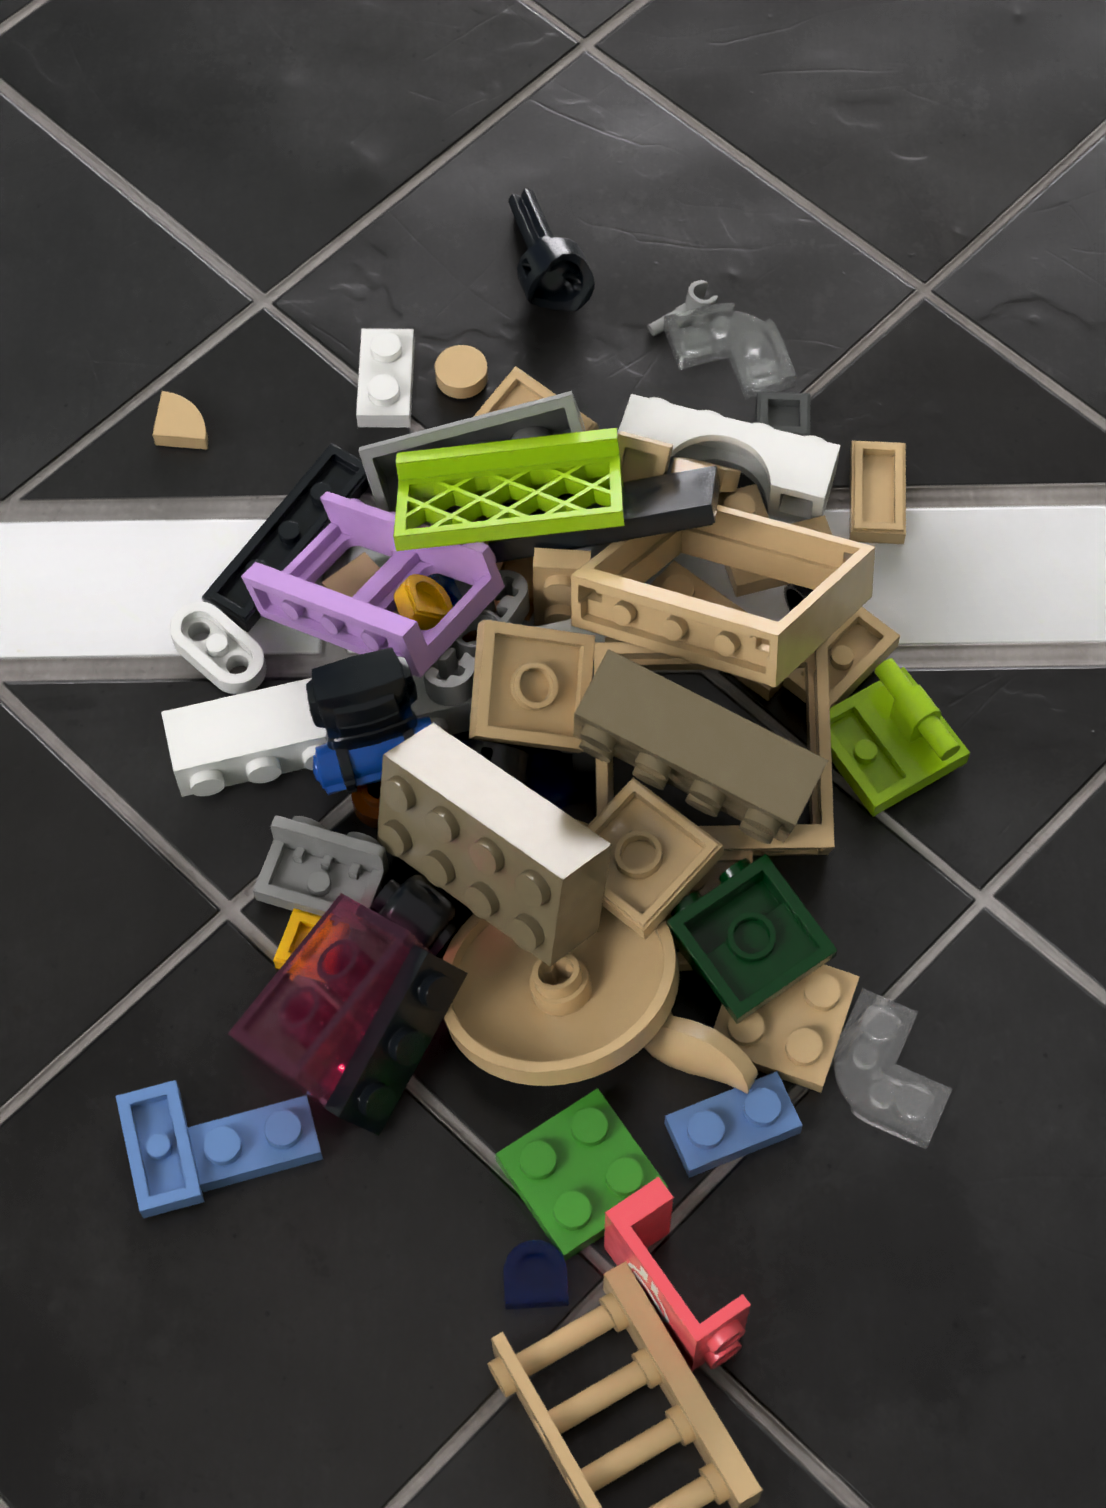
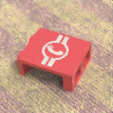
(628, 1233)

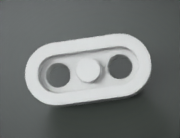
(221, 650)

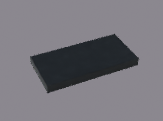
(650, 508)

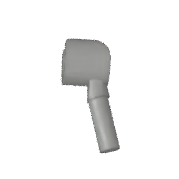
(694, 300)

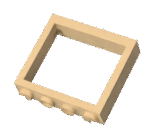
(617, 603)
(804, 839)

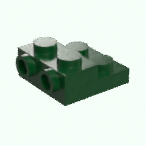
(749, 936)

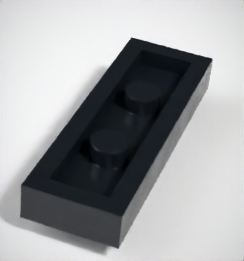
(395, 1040)

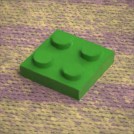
(576, 1171)

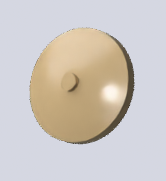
(562, 1019)

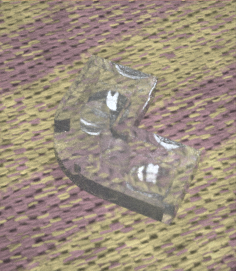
(722, 333)
(872, 1080)

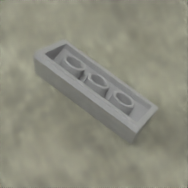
(532, 419)

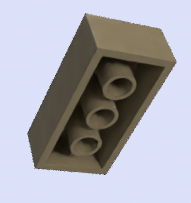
(696, 748)
(492, 843)

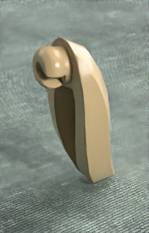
(702, 1052)

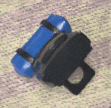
(365, 714)

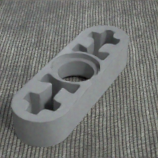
(459, 688)

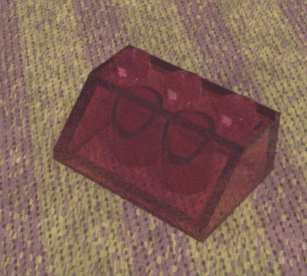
(325, 997)

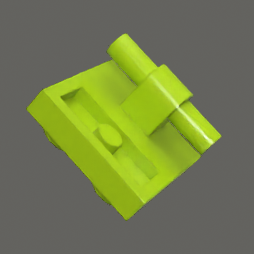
(892, 740)

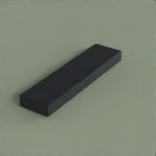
(287, 531)

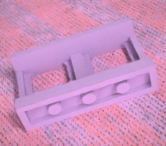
(367, 619)

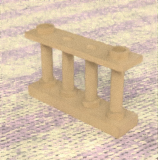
(655, 1363)

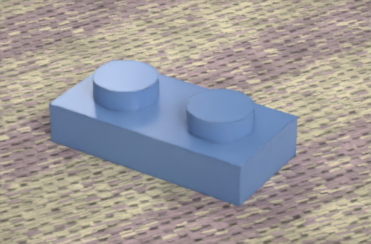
(733, 1124)
(254, 1143)
(159, 1149)

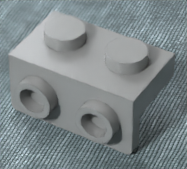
(315, 865)

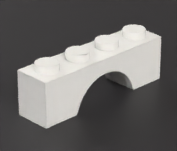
(788, 468)

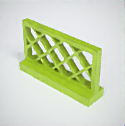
(518, 469)

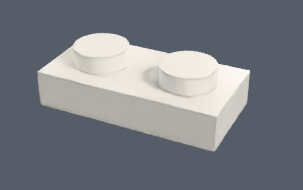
(385, 378)

